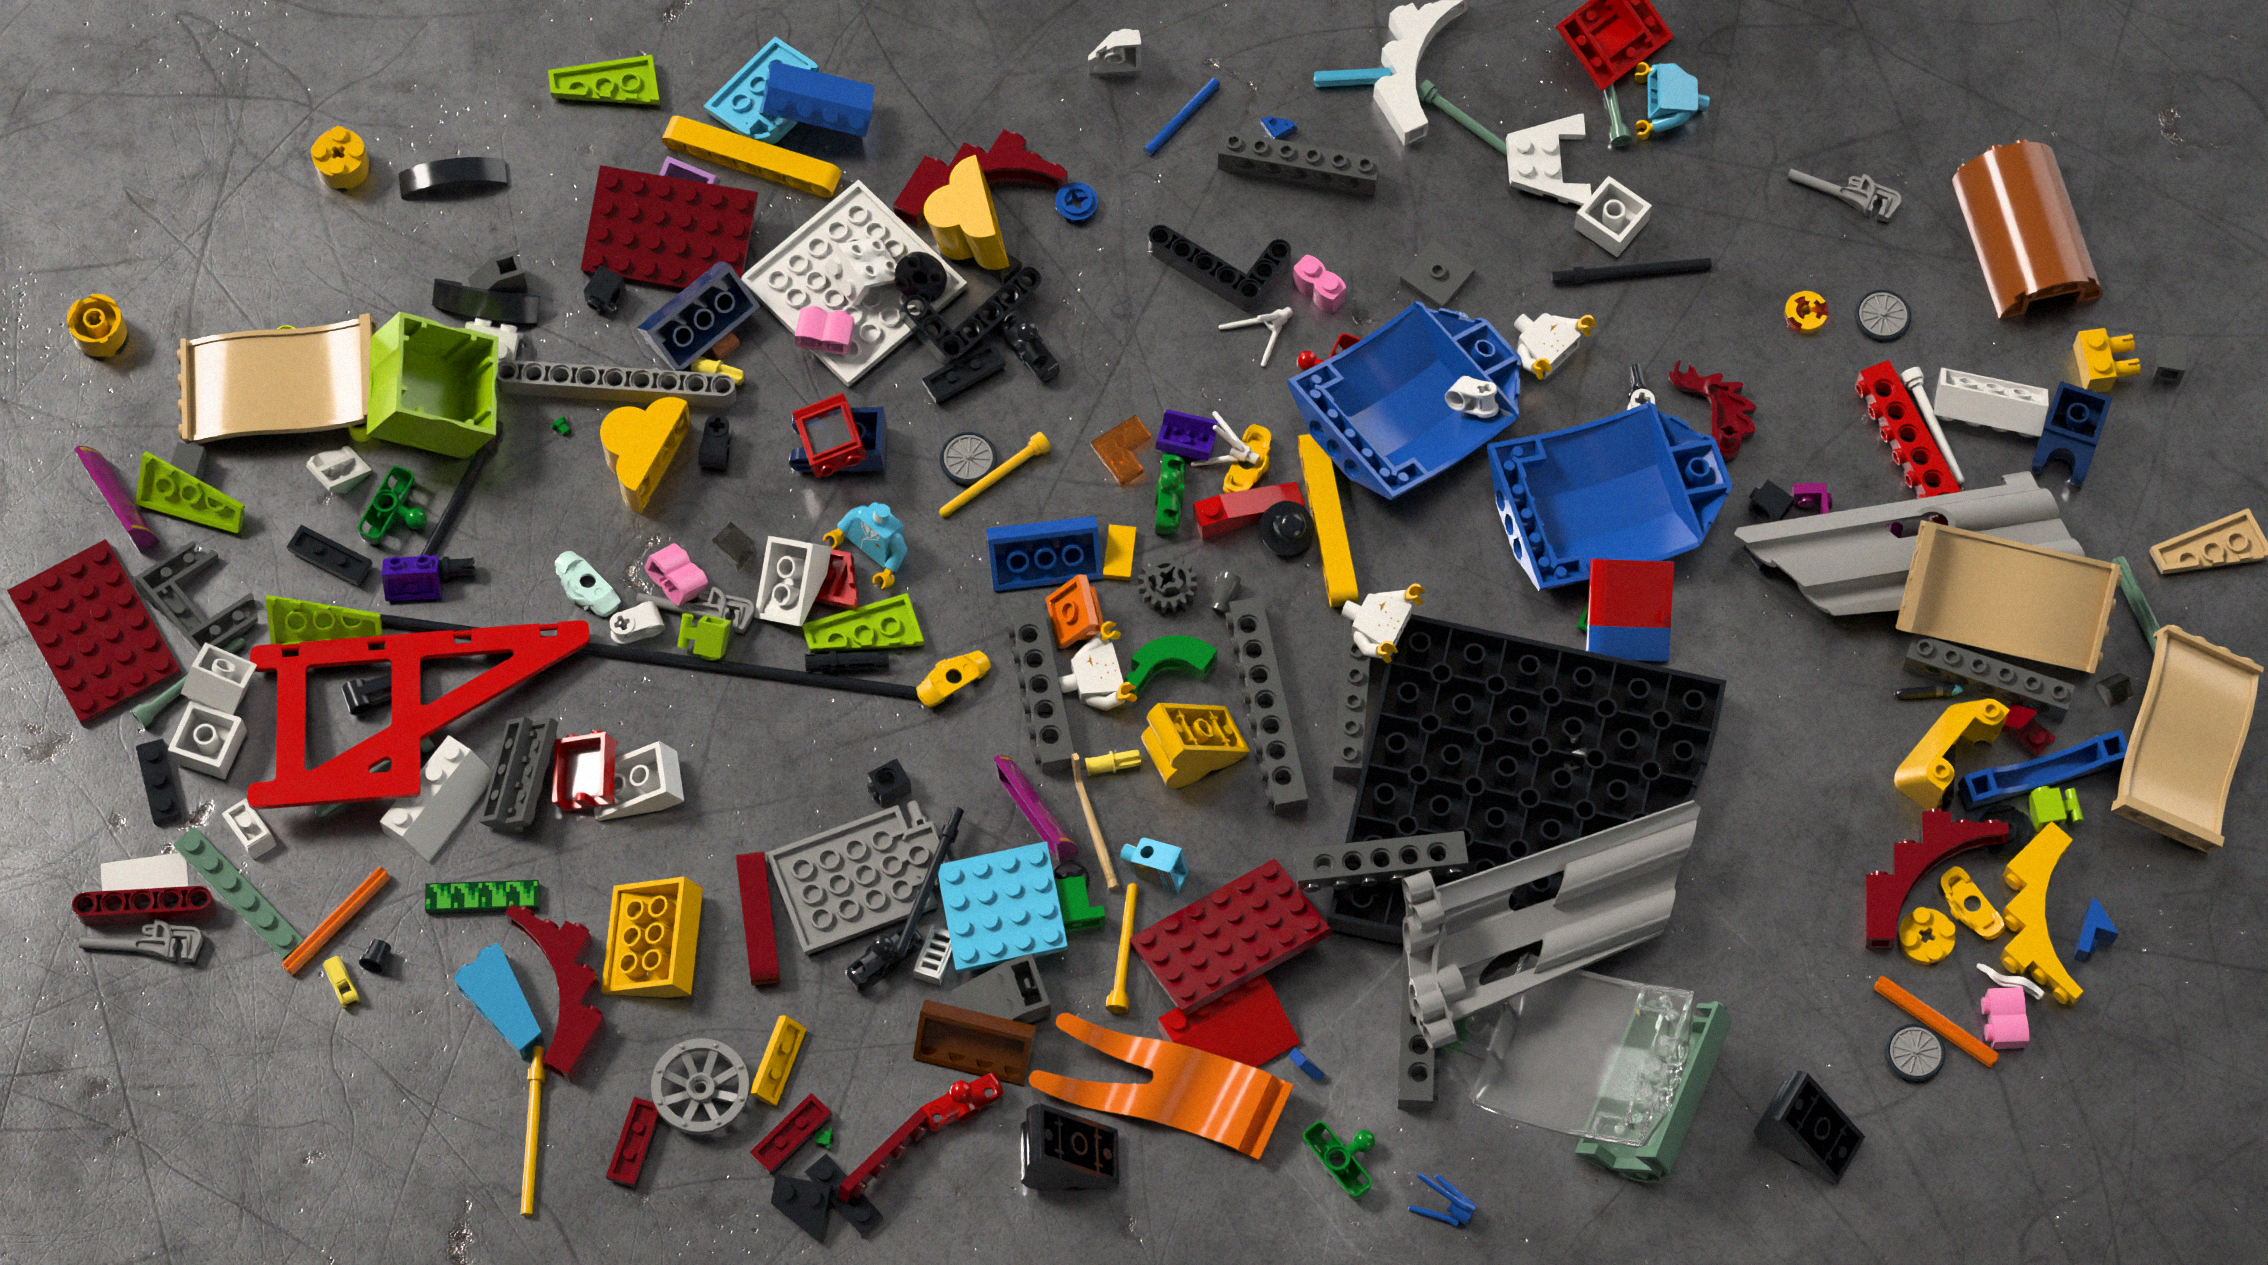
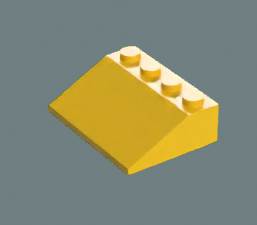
(652, 938)

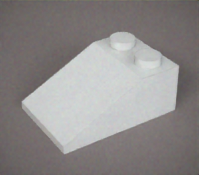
(790, 579)
(644, 782)

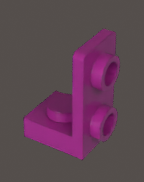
(1812, 493)

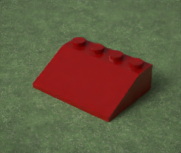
(1239, 1026)

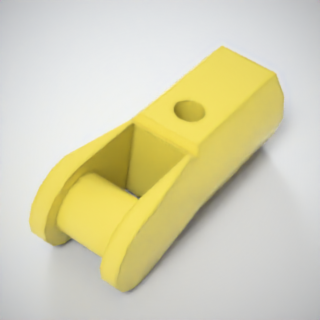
(340, 979)

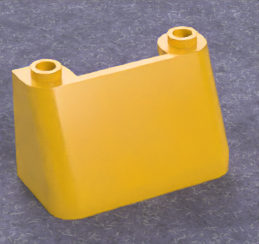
(1925, 771)

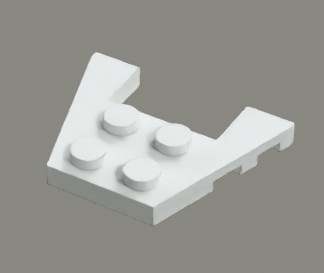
(1536, 159)

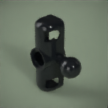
(1029, 345)
(880, 959)

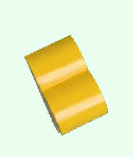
(965, 217)
(642, 445)
(1191, 741)

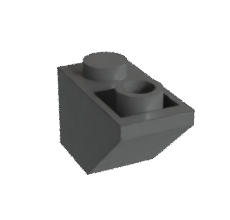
(500, 274)

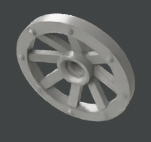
(700, 1080)

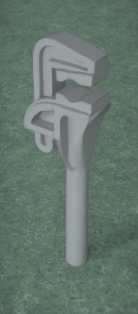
(1860, 193)
(711, 604)
(159, 942)

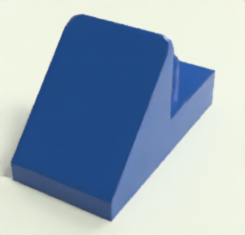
(2095, 926)

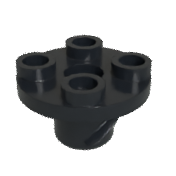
(921, 276)
(1286, 528)

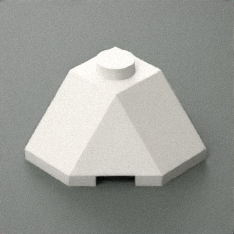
(1117, 53)

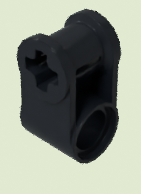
(715, 446)

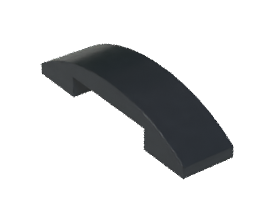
(452, 173)
(485, 303)

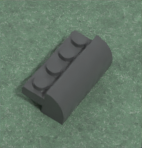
(518, 774)

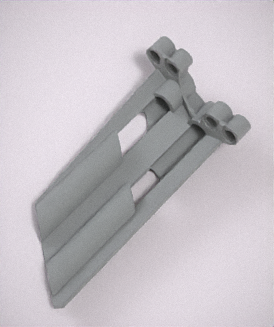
(1857, 566)
(1610, 899)

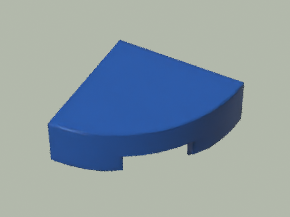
(1277, 127)
(1306, 1065)

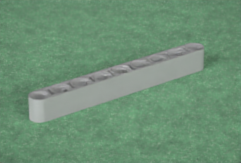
(605, 375)

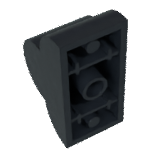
(1809, 1128)
(1067, 1151)

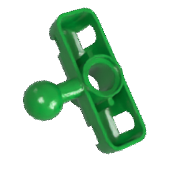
(1170, 494)
(382, 519)
(1347, 1174)

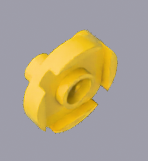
(1921, 921)

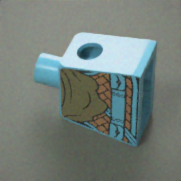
(1157, 863)

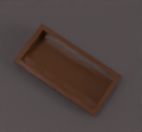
(974, 1041)

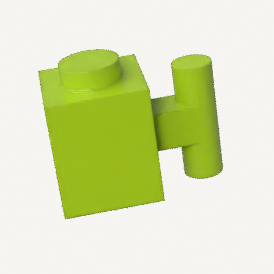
(709, 635)
(2047, 806)

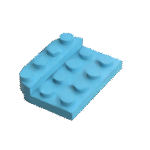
(740, 98)

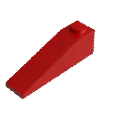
(1240, 508)

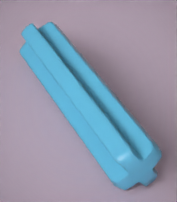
(1349, 77)

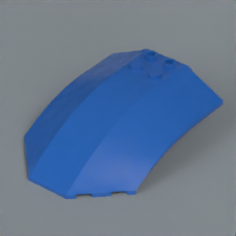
(1384, 401)
(1607, 490)

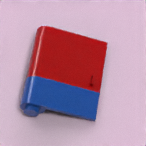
(1630, 608)

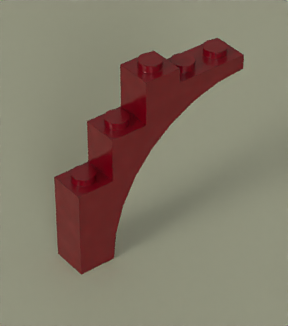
(1004, 162)
(1912, 861)
(577, 1025)

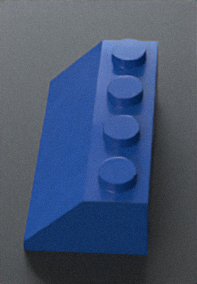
(817, 99)
(1044, 553)

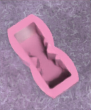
(1321, 285)
(824, 330)
(676, 574)
(2006, 1018)

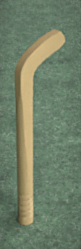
(1097, 838)

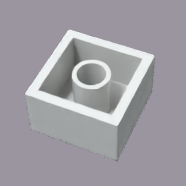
(1612, 216)
(218, 679)
(207, 740)

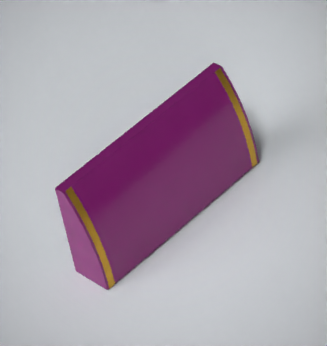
(117, 497)
(1034, 808)

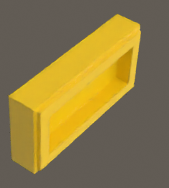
(1119, 552)

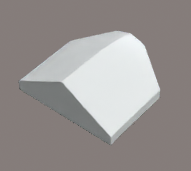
(339, 469)

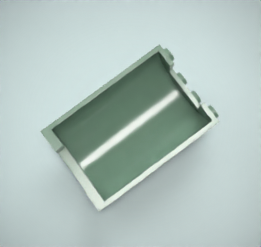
(1656, 1159)

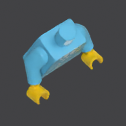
(1671, 97)
(877, 535)

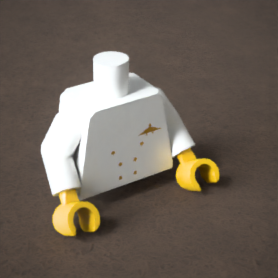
(1549, 341)
(1381, 620)
(1098, 674)

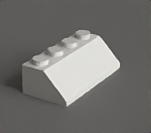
(1991, 403)
(449, 790)

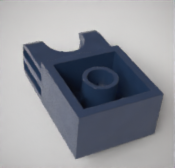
(872, 430)
(2072, 438)

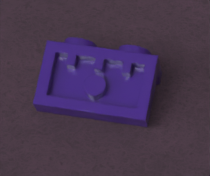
(411, 578)

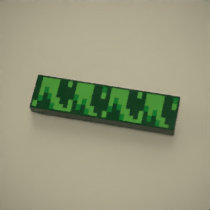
(481, 896)

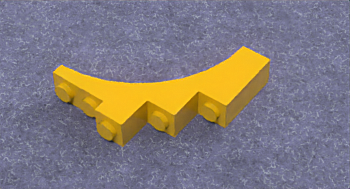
(2026, 915)

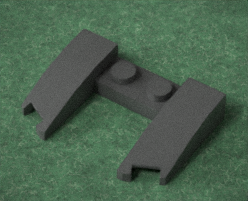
(162, 587)

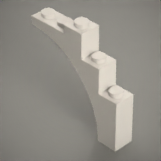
(1398, 92)

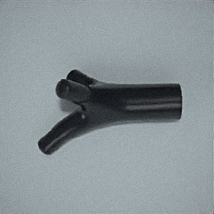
(1638, 379)

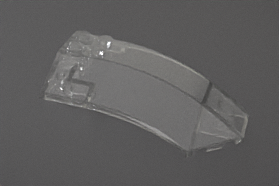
(1578, 1054)

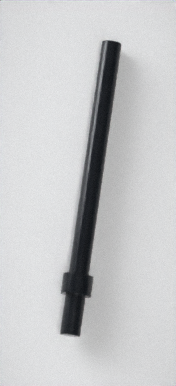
(1579, 274)
(460, 493)
(948, 835)

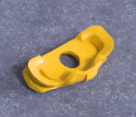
(1243, 479)
(937, 688)
(1958, 887)

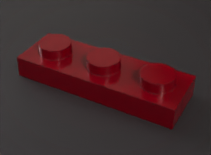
(790, 1133)
(633, 1142)

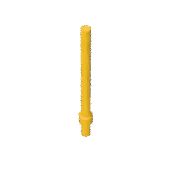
(536, 1077)

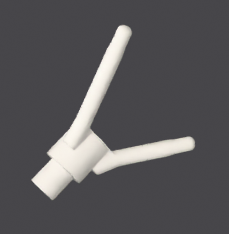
(1273, 321)
(1239, 449)

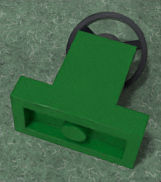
(1074, 899)

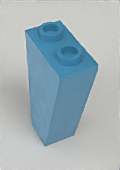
(498, 997)

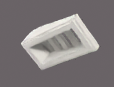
(930, 975)

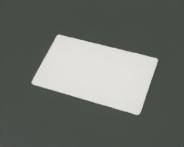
(144, 873)

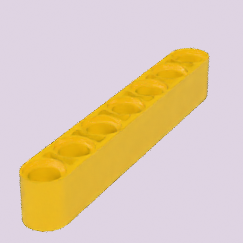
(751, 156)
(1328, 522)

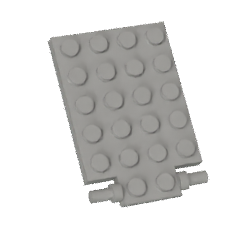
(855, 876)

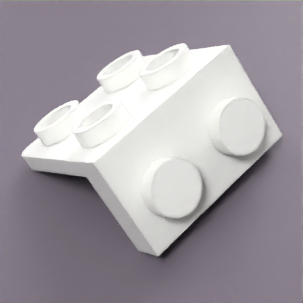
(860, 266)

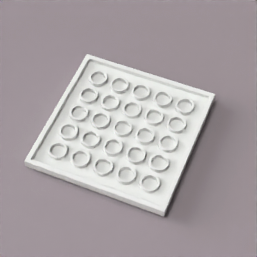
(797, 278)

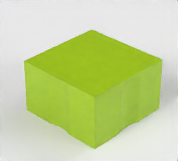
(432, 386)

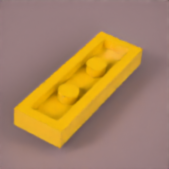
(778, 1060)

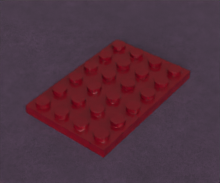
(666, 227)
(94, 632)
(1229, 937)

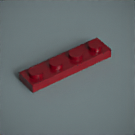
(877, 1162)

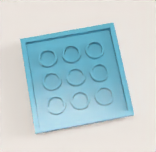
(1002, 907)

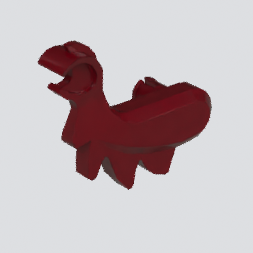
(1727, 409)

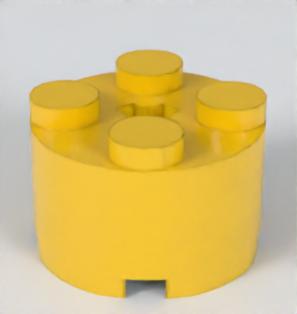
(340, 158)
(97, 325)

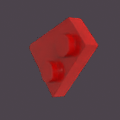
(840, 582)

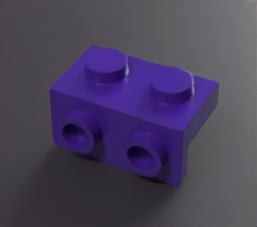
(1186, 435)

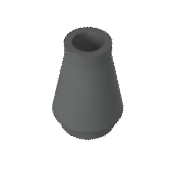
(1225, 590)

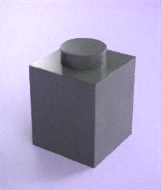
(2171, 359)
(190, 459)

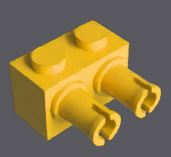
(2095, 360)

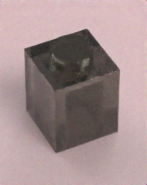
(734, 547)

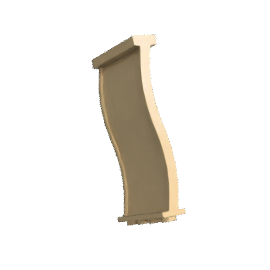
(275, 381)
(2009, 597)
(2187, 739)

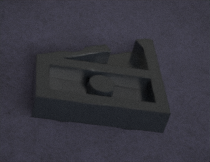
(804, 1203)

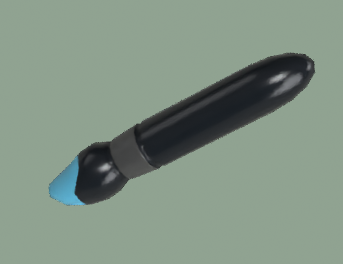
(1929, 691)

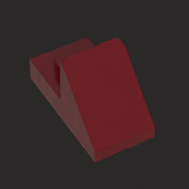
(2026, 731)

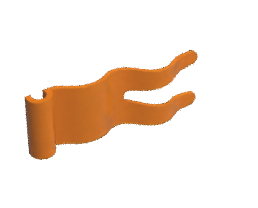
(1187, 1088)

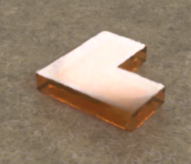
(1115, 449)

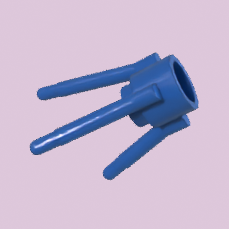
(1460, 1207)

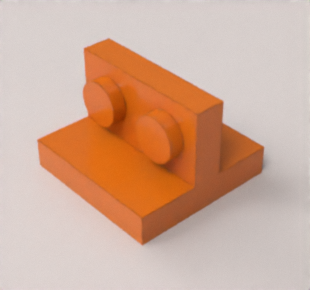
(1074, 612)

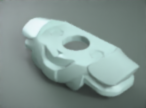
(599, 598)

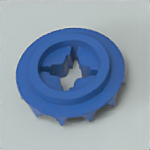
(1081, 192)

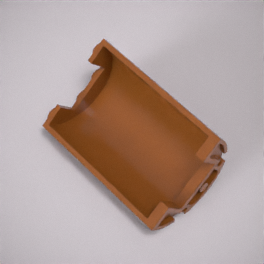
(2024, 227)

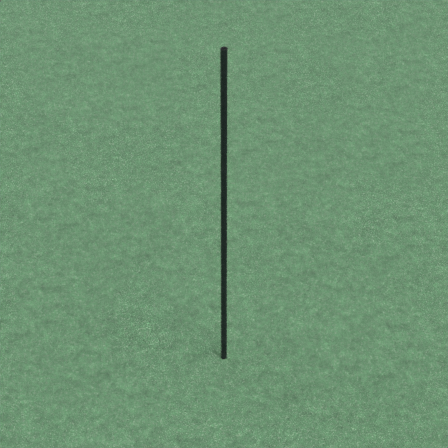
(691, 661)

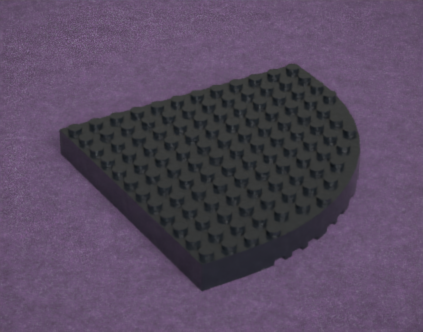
(1478, 742)

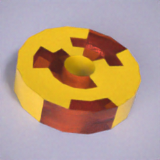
(1806, 301)

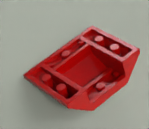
(1613, 36)

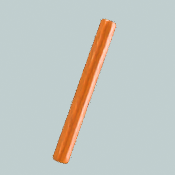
(335, 921)
(1936, 1021)

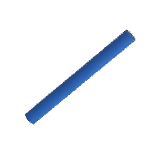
(1181, 116)

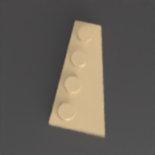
(2216, 544)

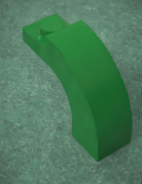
(1170, 653)

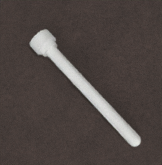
(1913, 380)

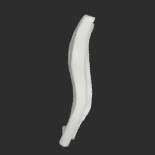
(2013, 981)

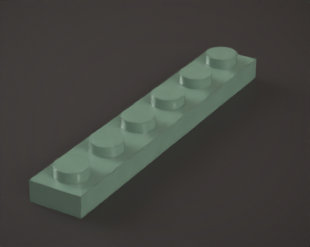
(238, 893)

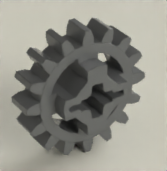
(1161, 573)

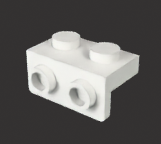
(507, 336)

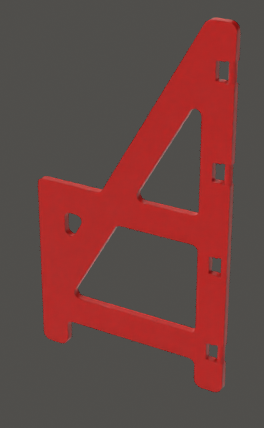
(348, 775)

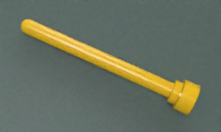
(1037, 445)
(1117, 1000)

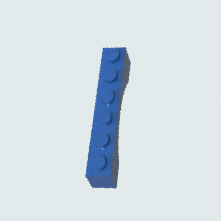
(2015, 779)

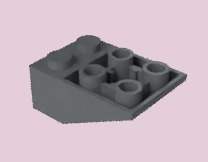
(1007, 992)

